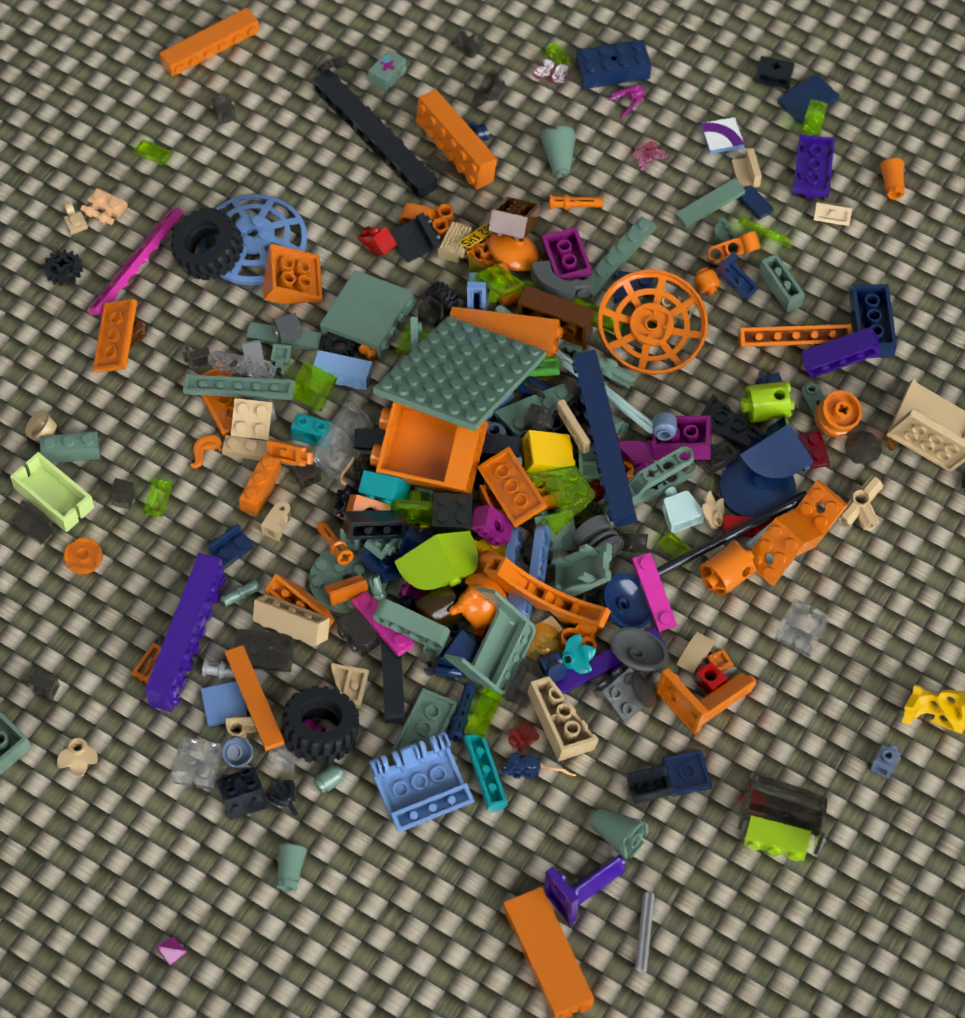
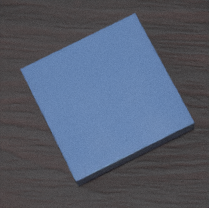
(223, 702)

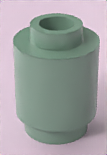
(328, 778)

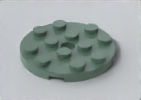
(328, 571)

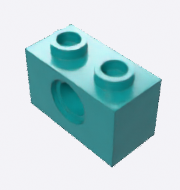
(308, 429)

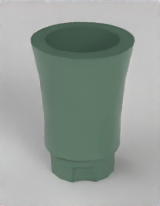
(290, 866)

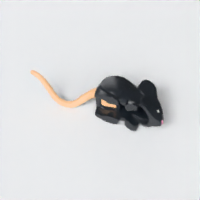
(342, 496)

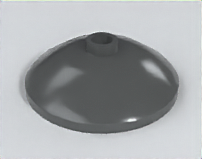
(639, 649)

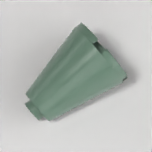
(559, 148)
(619, 831)

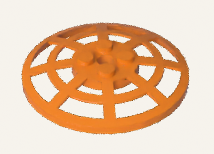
(656, 313)

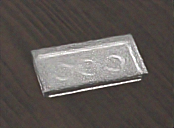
(336, 445)

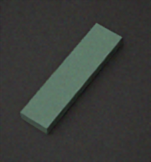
(710, 203)
(309, 341)

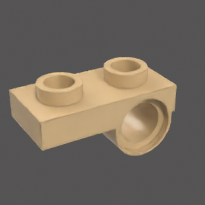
(245, 724)

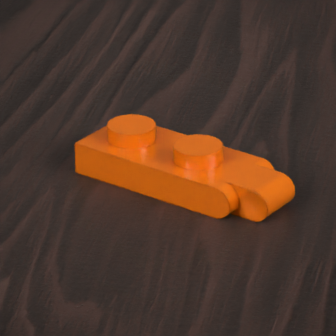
(289, 452)

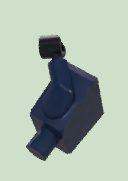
(462, 645)

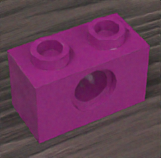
(491, 525)

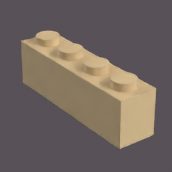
(291, 619)

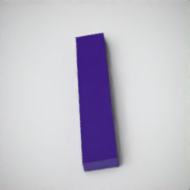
(600, 664)

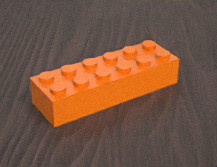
(456, 139)

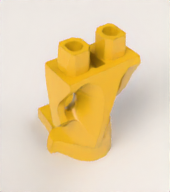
(938, 704)

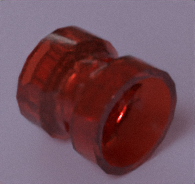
(595, 485)

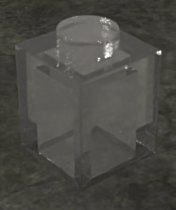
(283, 760)

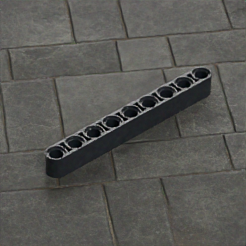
(493, 444)

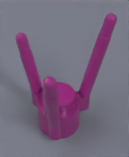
(633, 93)

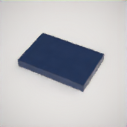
(798, 99)

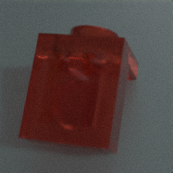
(522, 736)

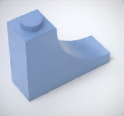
(476, 293)

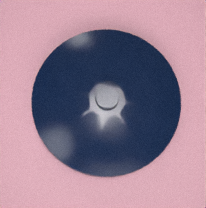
(751, 493)

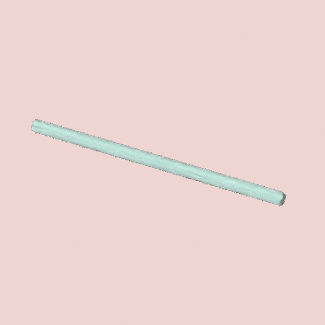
(613, 397)

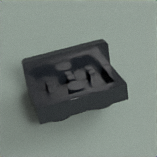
(649, 784)

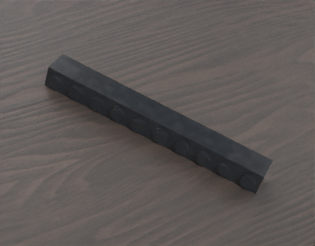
(375, 134)

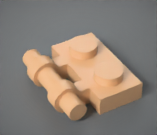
(104, 202)

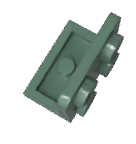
(563, 540)

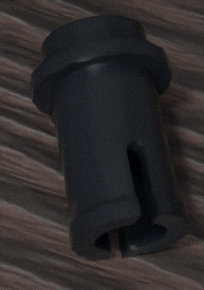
(407, 602)

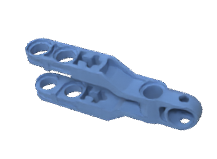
(538, 560)

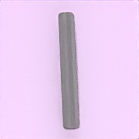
(644, 932)

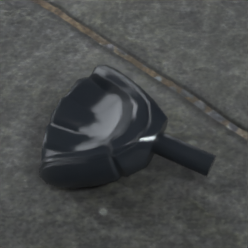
(283, 795)

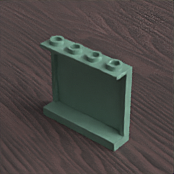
(368, 311)

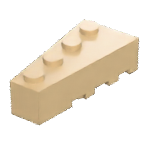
(562, 726)

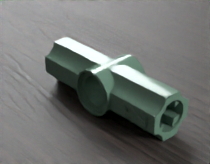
(613, 373)

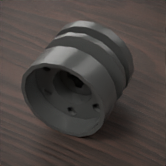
(598, 532)

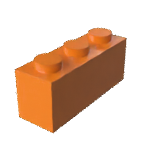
(260, 485)

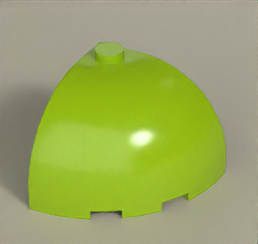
(440, 561)

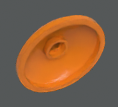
(514, 253)

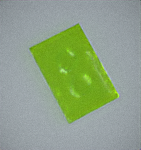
(765, 233)

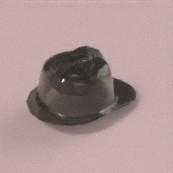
(490, 88)

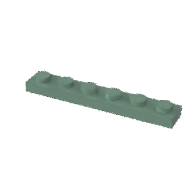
(620, 254)
(239, 387)

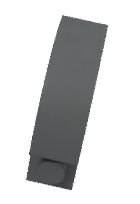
(546, 281)

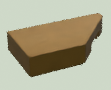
(475, 265)

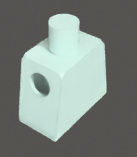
(681, 510)

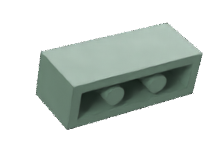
(781, 283)
(70, 447)

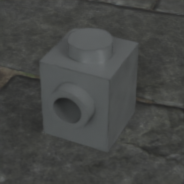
(287, 328)

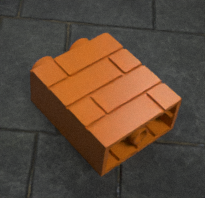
(428, 450)

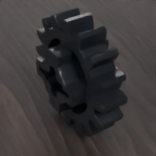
(63, 267)

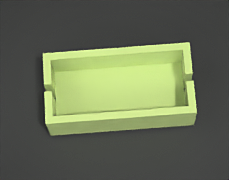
(52, 492)

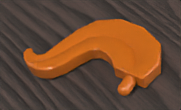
(201, 445)

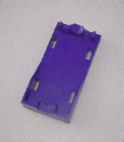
(813, 166)

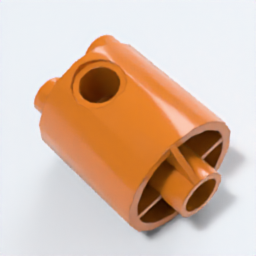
(727, 568)

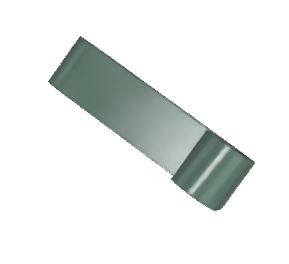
(413, 626)

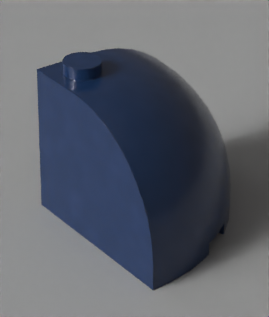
(778, 452)

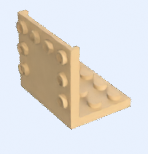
(930, 427)

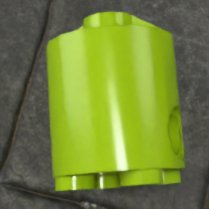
(767, 401)

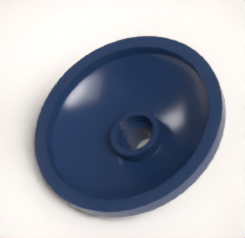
(626, 592)

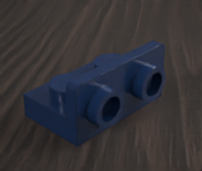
(230, 546)

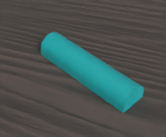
(485, 772)

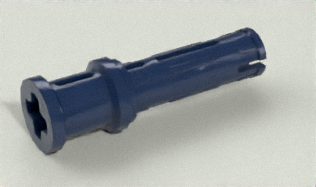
(460, 719)

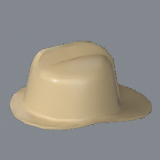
(40, 425)

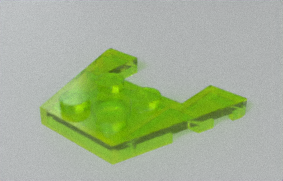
(567, 490)

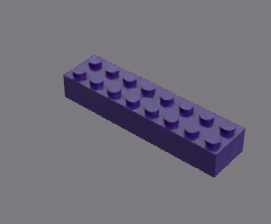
(185, 633)

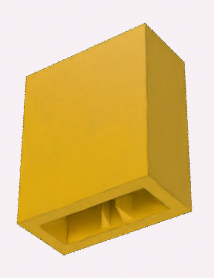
(546, 451)

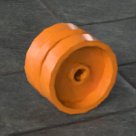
(838, 413)

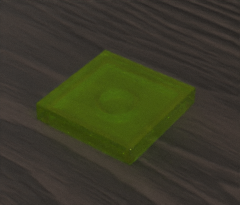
(313, 386)

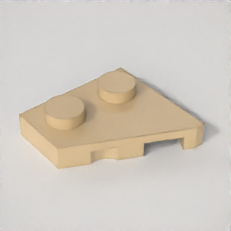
(350, 681)

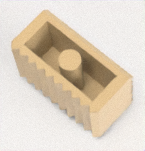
(449, 247)

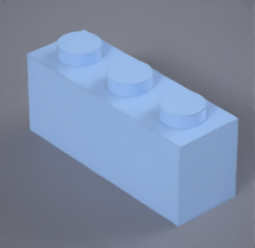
(347, 369)

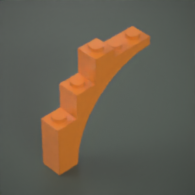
(542, 596)

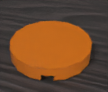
(83, 556)

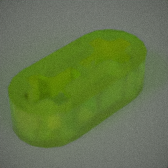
(559, 56)

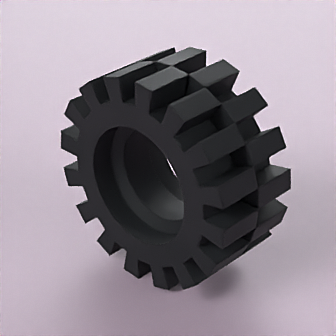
(444, 295)
(332, 338)

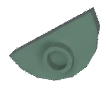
(724, 232)

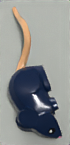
(527, 766)

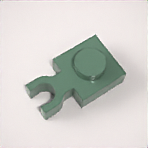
(281, 356)

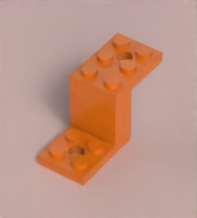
(796, 532)

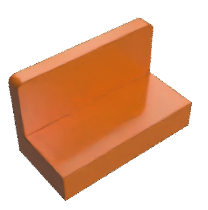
(346, 589)

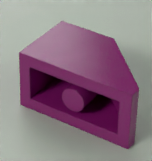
(637, 453)

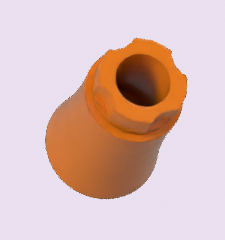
(893, 177)

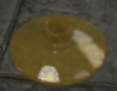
(539, 648)

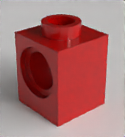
(709, 670)

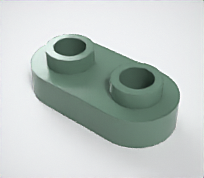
(812, 398)

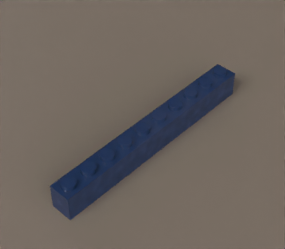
(605, 439)

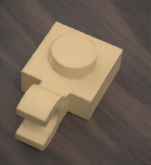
(74, 221)

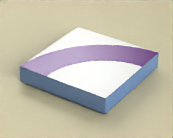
(722, 135)

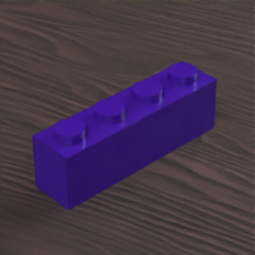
(841, 352)

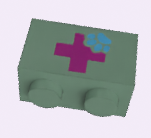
(387, 70)

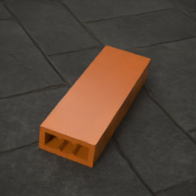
(528, 329)
(548, 954)

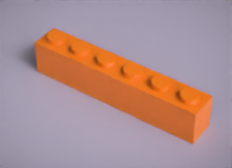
(209, 42)
(790, 335)

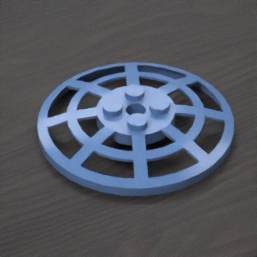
(265, 234)

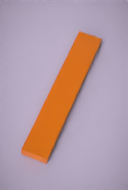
(254, 698)

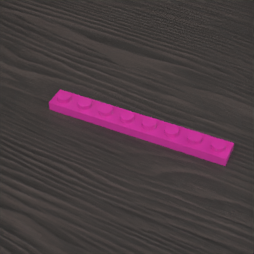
(139, 257)

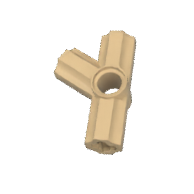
(864, 510)

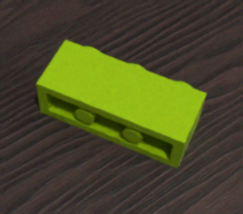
(777, 838)

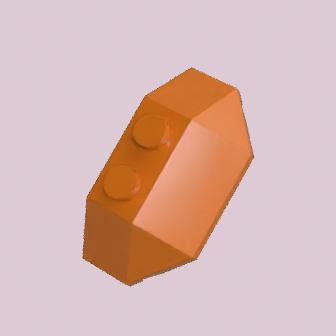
(295, 594)

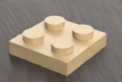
(251, 419)

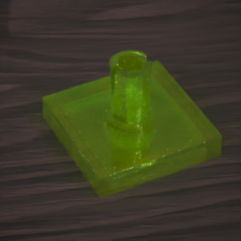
(499, 282)
(416, 510)

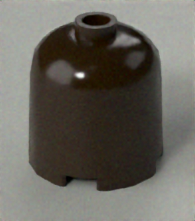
(436, 605)

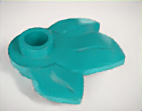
(579, 655)

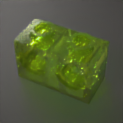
(814, 118)

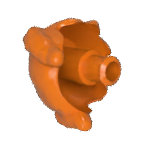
(474, 605)

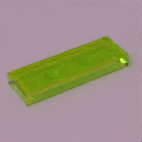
(484, 713)

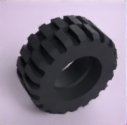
(196, 227)
(324, 704)

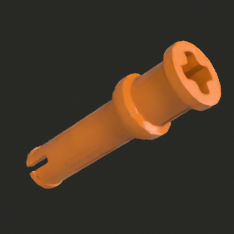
(566, 202)
(325, 530)

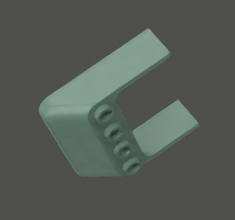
(501, 647)

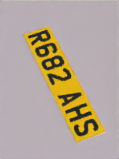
(476, 236)

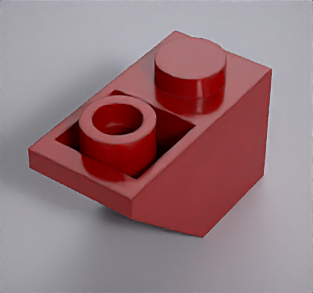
(377, 239)

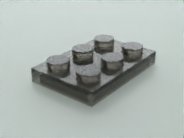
(267, 649)

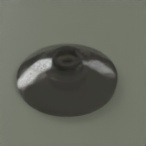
(644, 689)

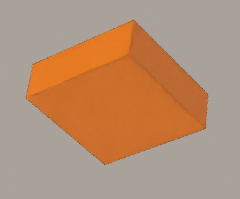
(720, 660)

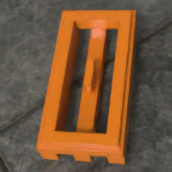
(142, 676)

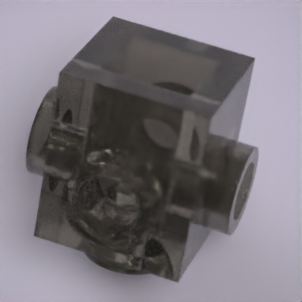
(538, 418)

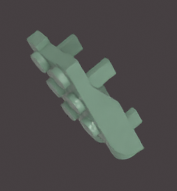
(581, 569)

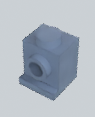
(883, 765)

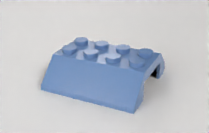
(420, 783)

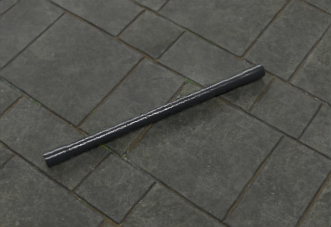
(790, 504)

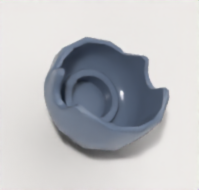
(237, 752)

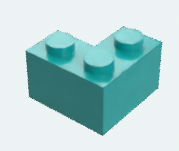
(383, 487)

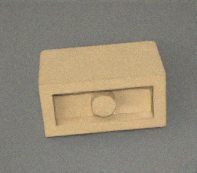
(747, 170)
(833, 212)

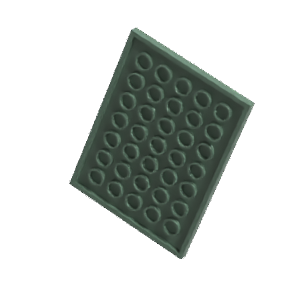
(460, 373)

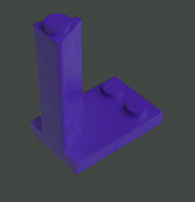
(567, 898)

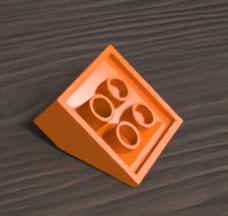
(292, 276)

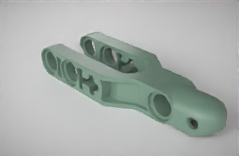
(642, 484)

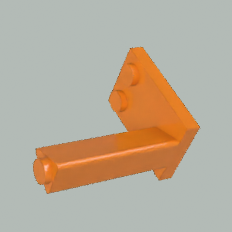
(697, 712)

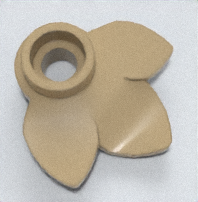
(713, 510)
(79, 759)

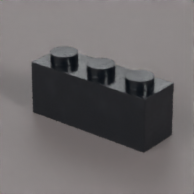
(374, 524)

